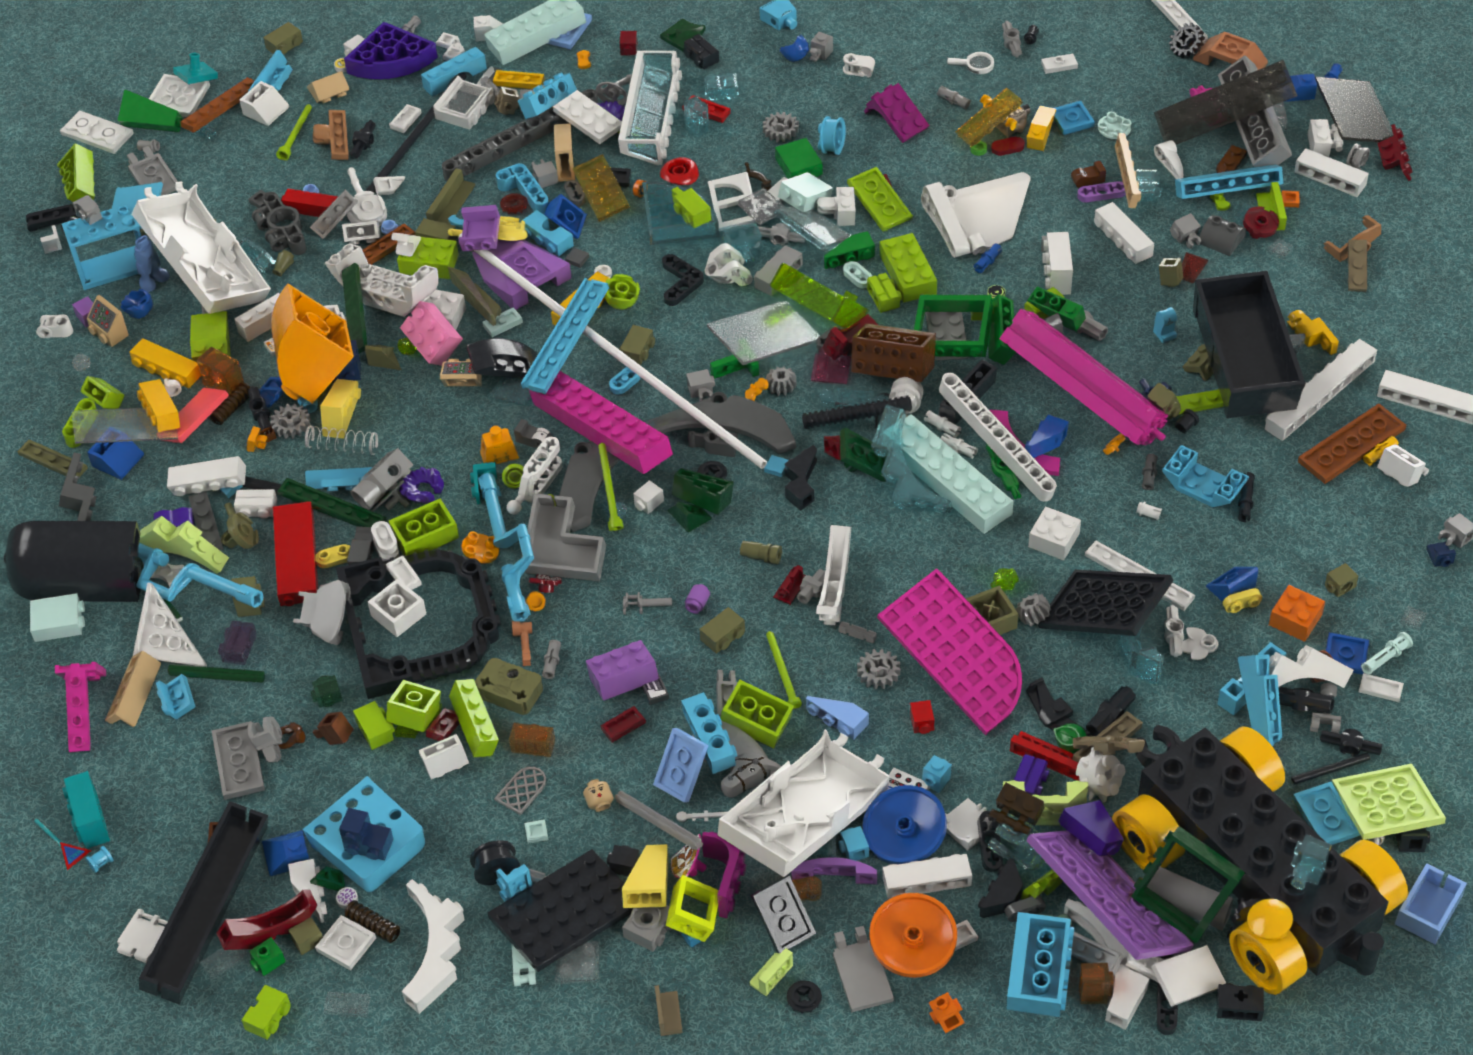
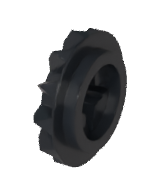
(715, 467)
(802, 988)

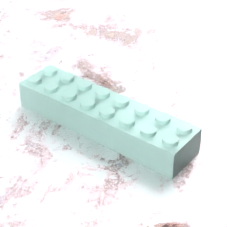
(953, 477)

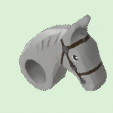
(751, 763)

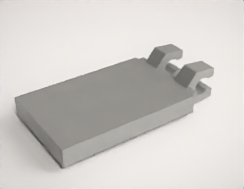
(152, 170)
(861, 972)

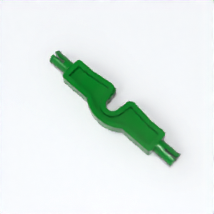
(1005, 473)

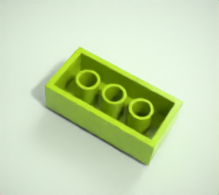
(908, 267)

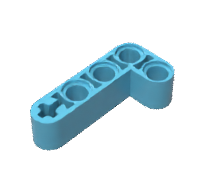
(520, 177)

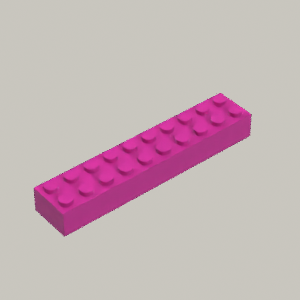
(604, 423)

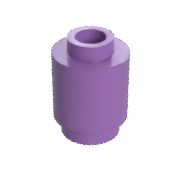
(697, 598)

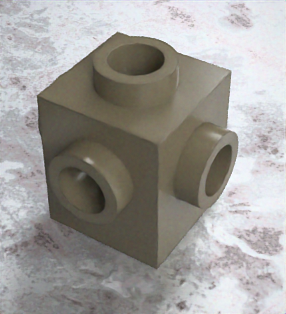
(507, 101)

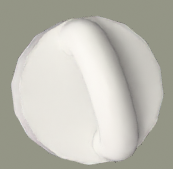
(172, 387)

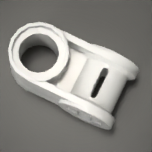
(859, 66)
(55, 326)

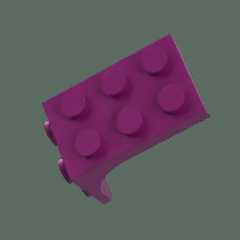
(898, 112)
(734, 858)

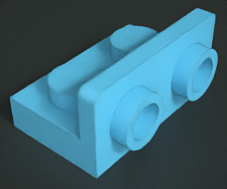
(513, 883)

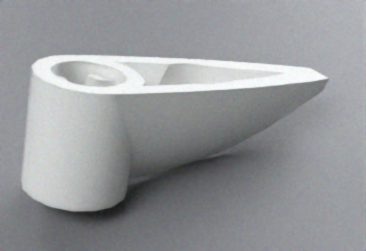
(1167, 155)

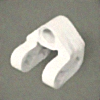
(733, 269)

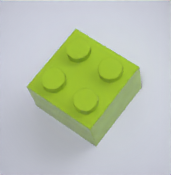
(413, 706)

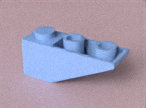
(842, 715)

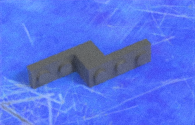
(75, 495)

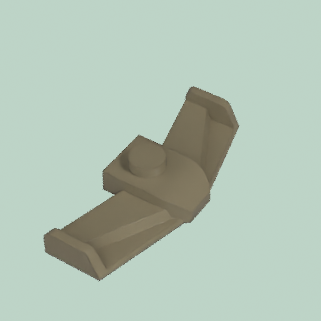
(1109, 744)

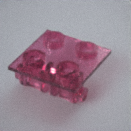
(830, 371)

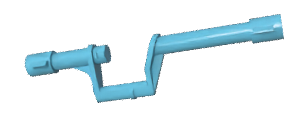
(155, 557)
(510, 573)

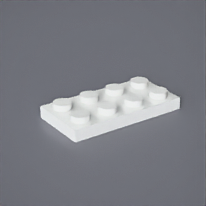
(588, 117)

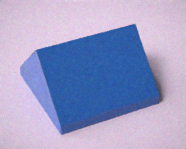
(1234, 581)

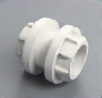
(907, 386)

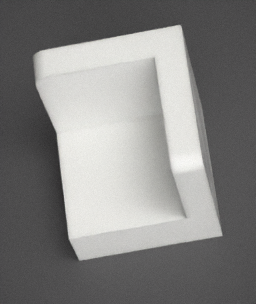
(52, 242)

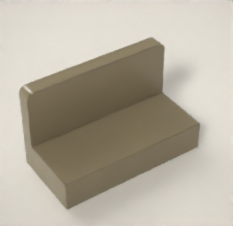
(668, 1012)

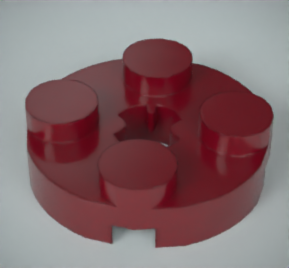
(1257, 229)

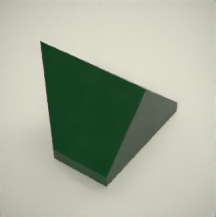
(689, 515)

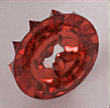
(510, 199)

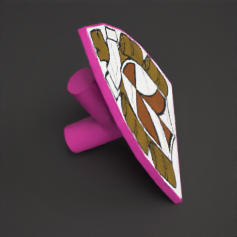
(686, 862)

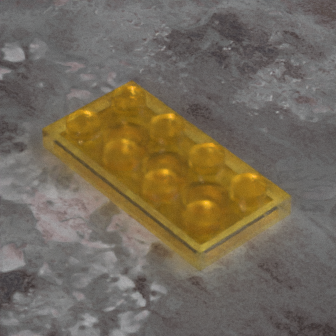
(989, 117)
(601, 188)

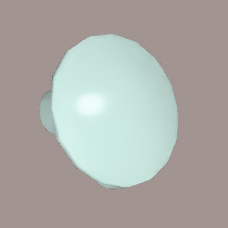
(1113, 124)

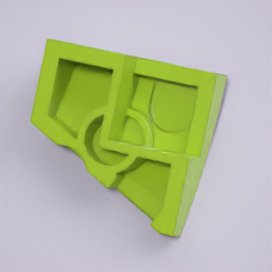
(1045, 884)

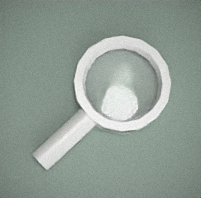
(976, 62)

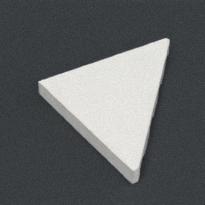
(162, 635)

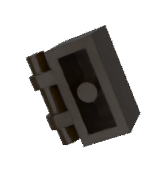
(1019, 804)

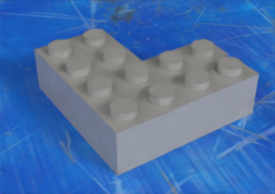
(555, 548)

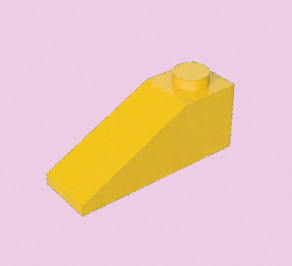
(1040, 128)

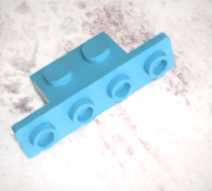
(274, 72)
(335, 478)

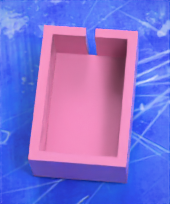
(431, 333)

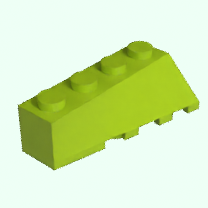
(77, 173)

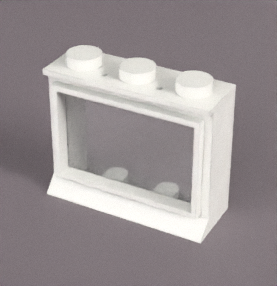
(463, 103)

